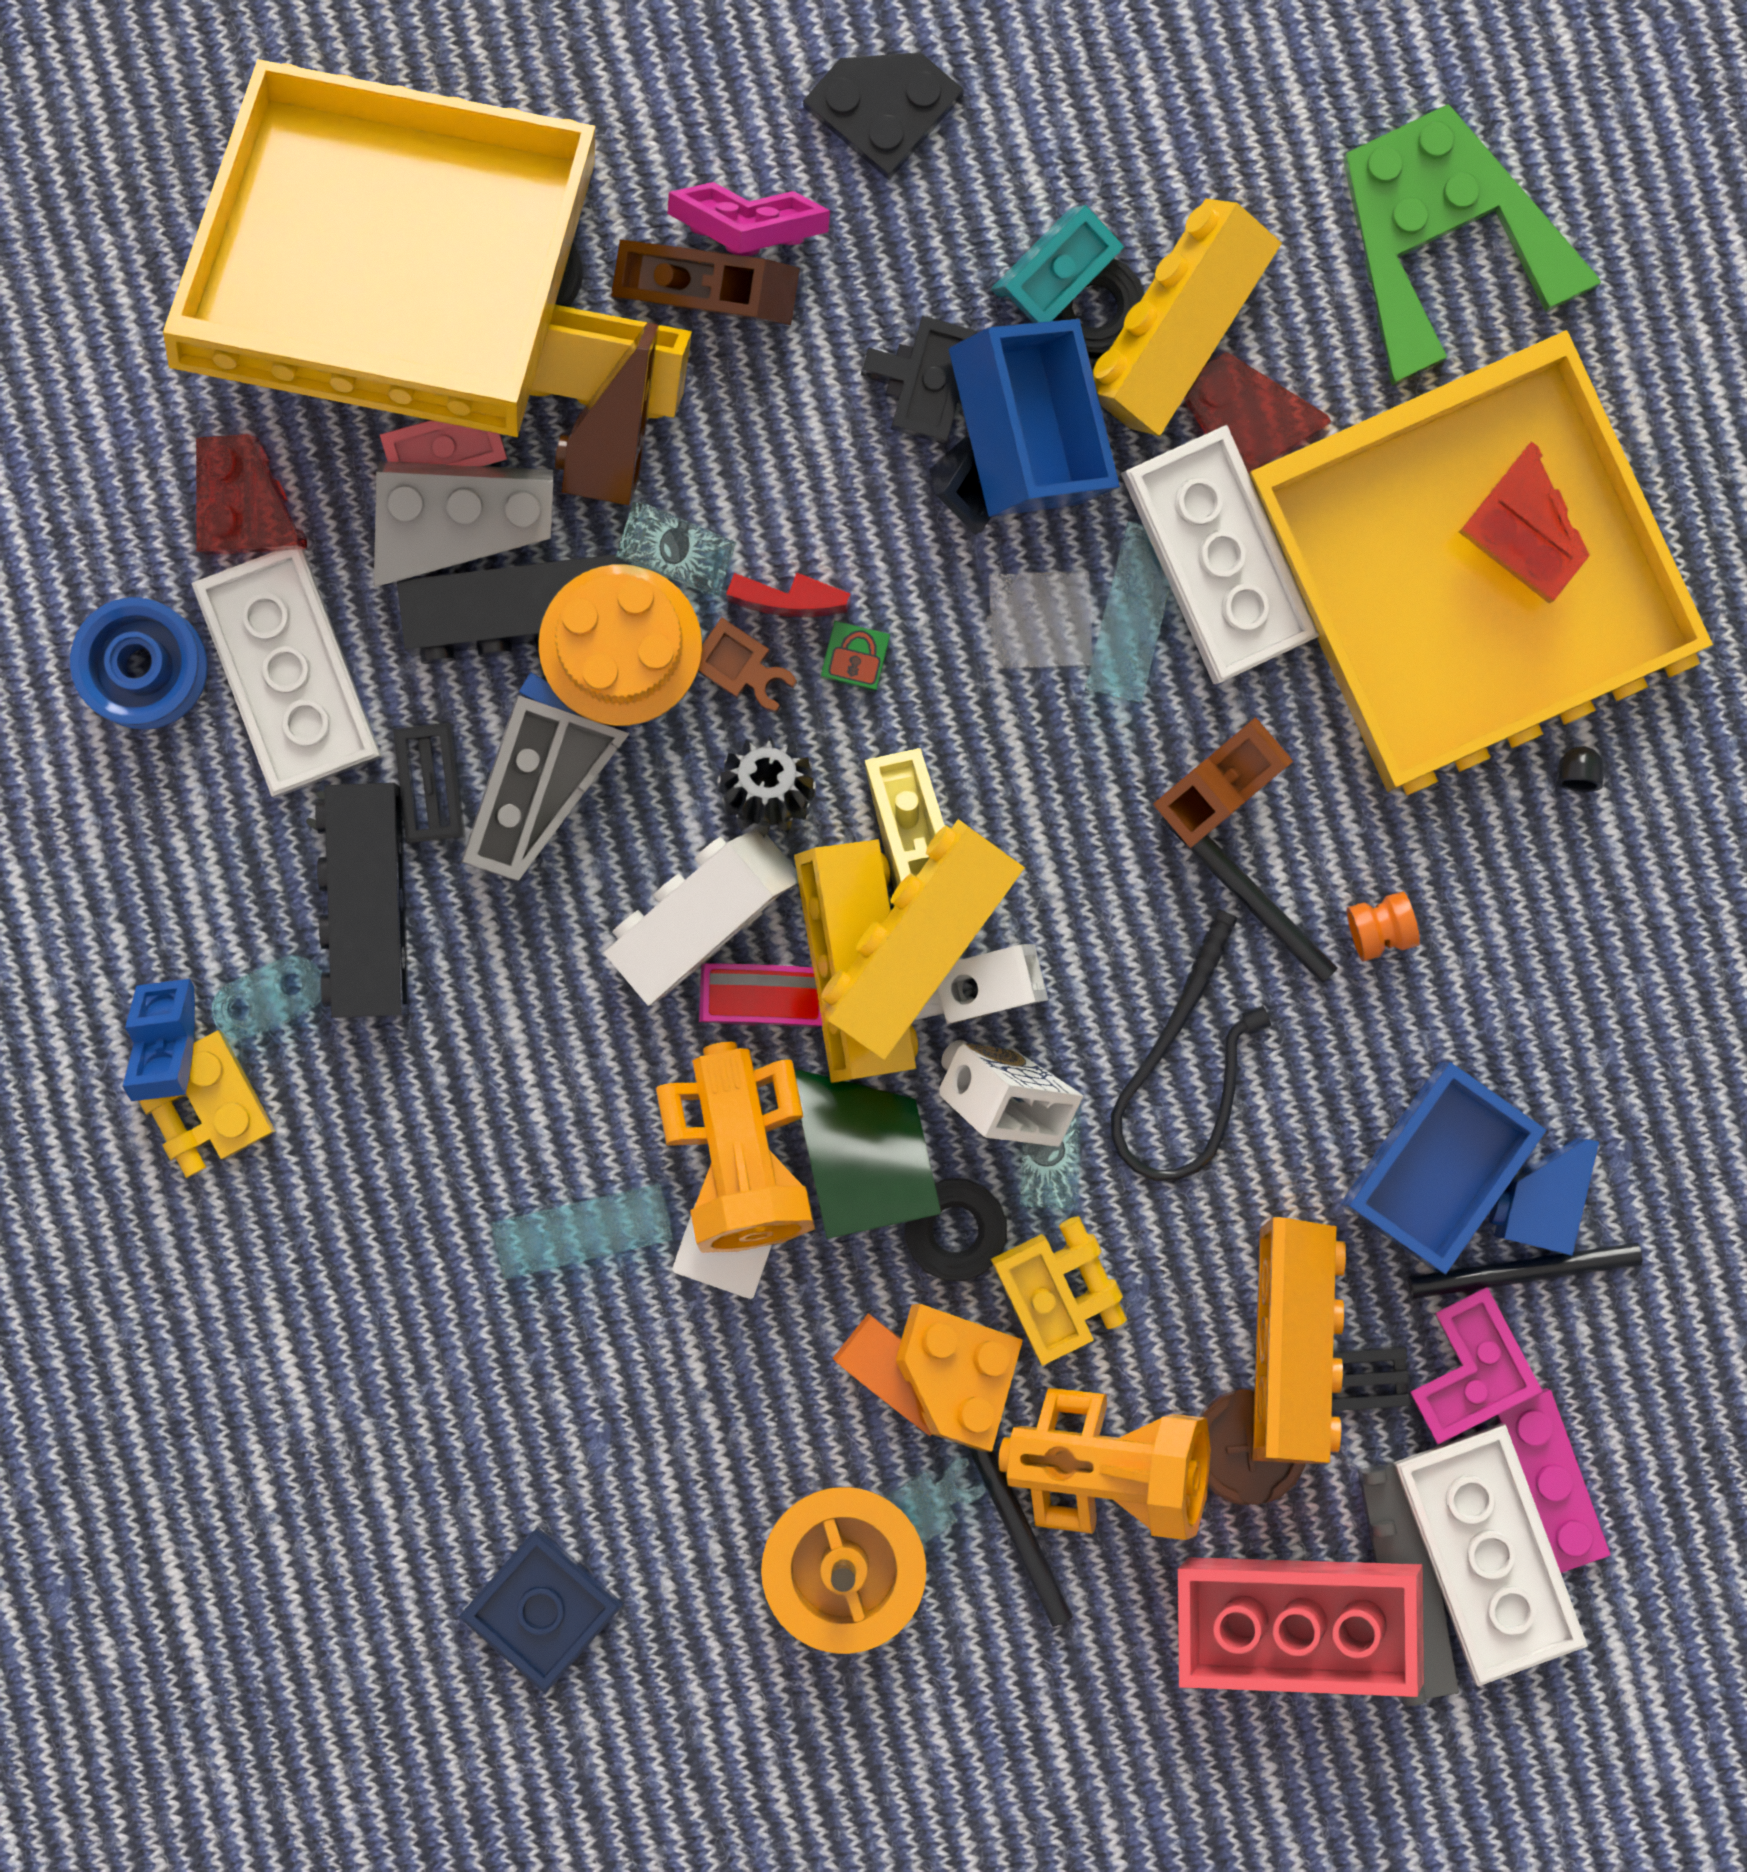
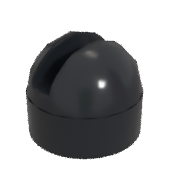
(1580, 770)

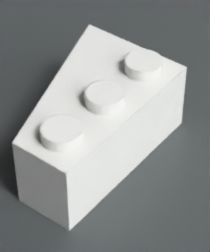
(700, 913)

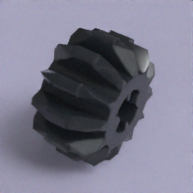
(745, 789)

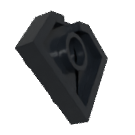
(883, 105)

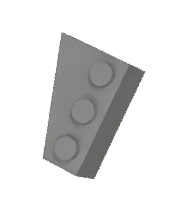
(454, 515)
(534, 784)

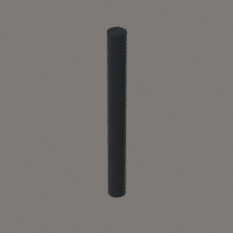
(1261, 907)
(1525, 1270)
(1022, 1537)

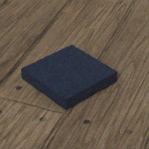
(541, 1610)

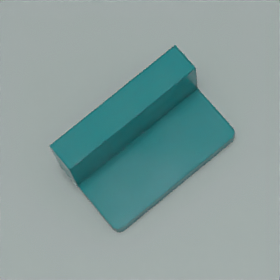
(1059, 265)

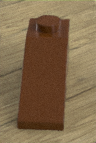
(706, 281)
(608, 437)

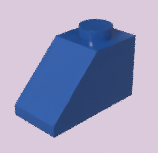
(1547, 1199)

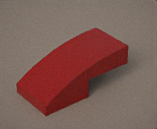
(805, 598)

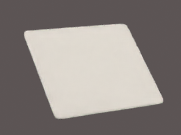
(728, 1271)

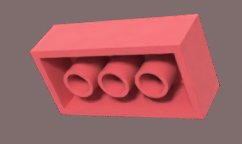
(1301, 1626)

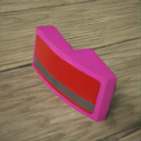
(759, 995)

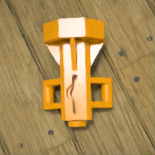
(747, 1191)
(1150, 1472)

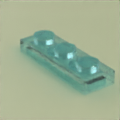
(1130, 620)
(582, 1231)

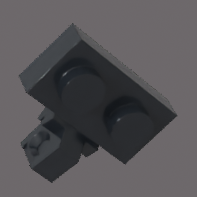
(921, 379)

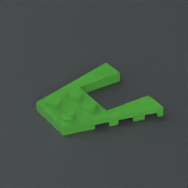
(1424, 186)

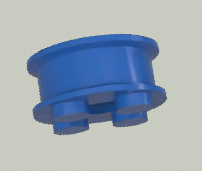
(101, 658)

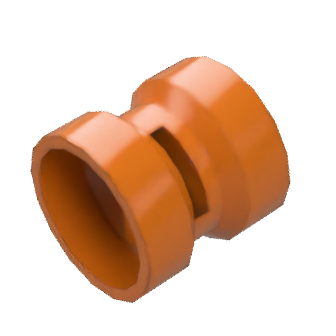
(1386, 925)

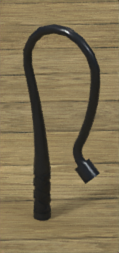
(1195, 986)

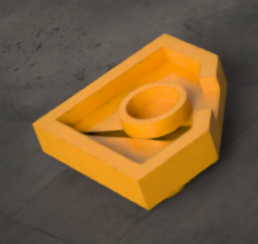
(958, 1374)

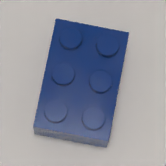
(1033, 417)
(1443, 1167)

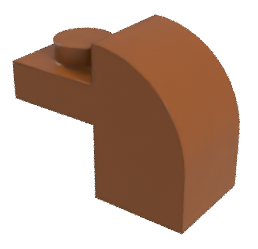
(1223, 782)

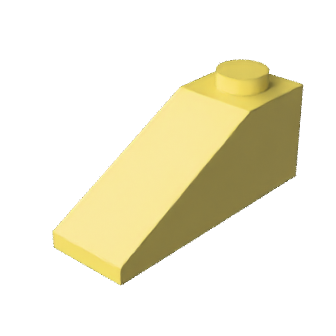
(904, 810)

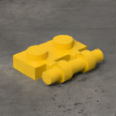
(222, 1101)
(1042, 1296)

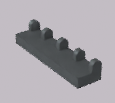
(1397, 1541)

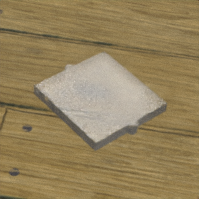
(1040, 620)

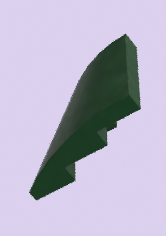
(865, 1155)

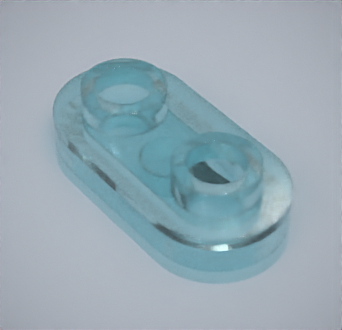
(267, 998)

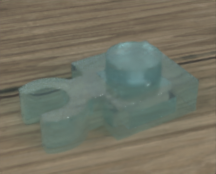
(929, 1502)

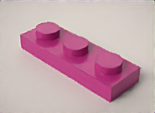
(1555, 1481)

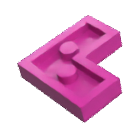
(747, 224)
(1490, 1375)

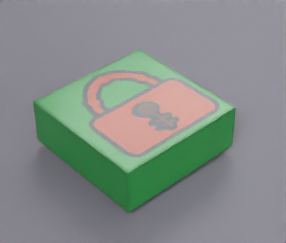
(855, 656)

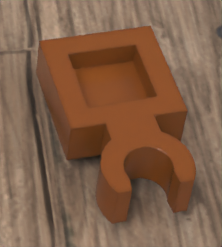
(735, 661)

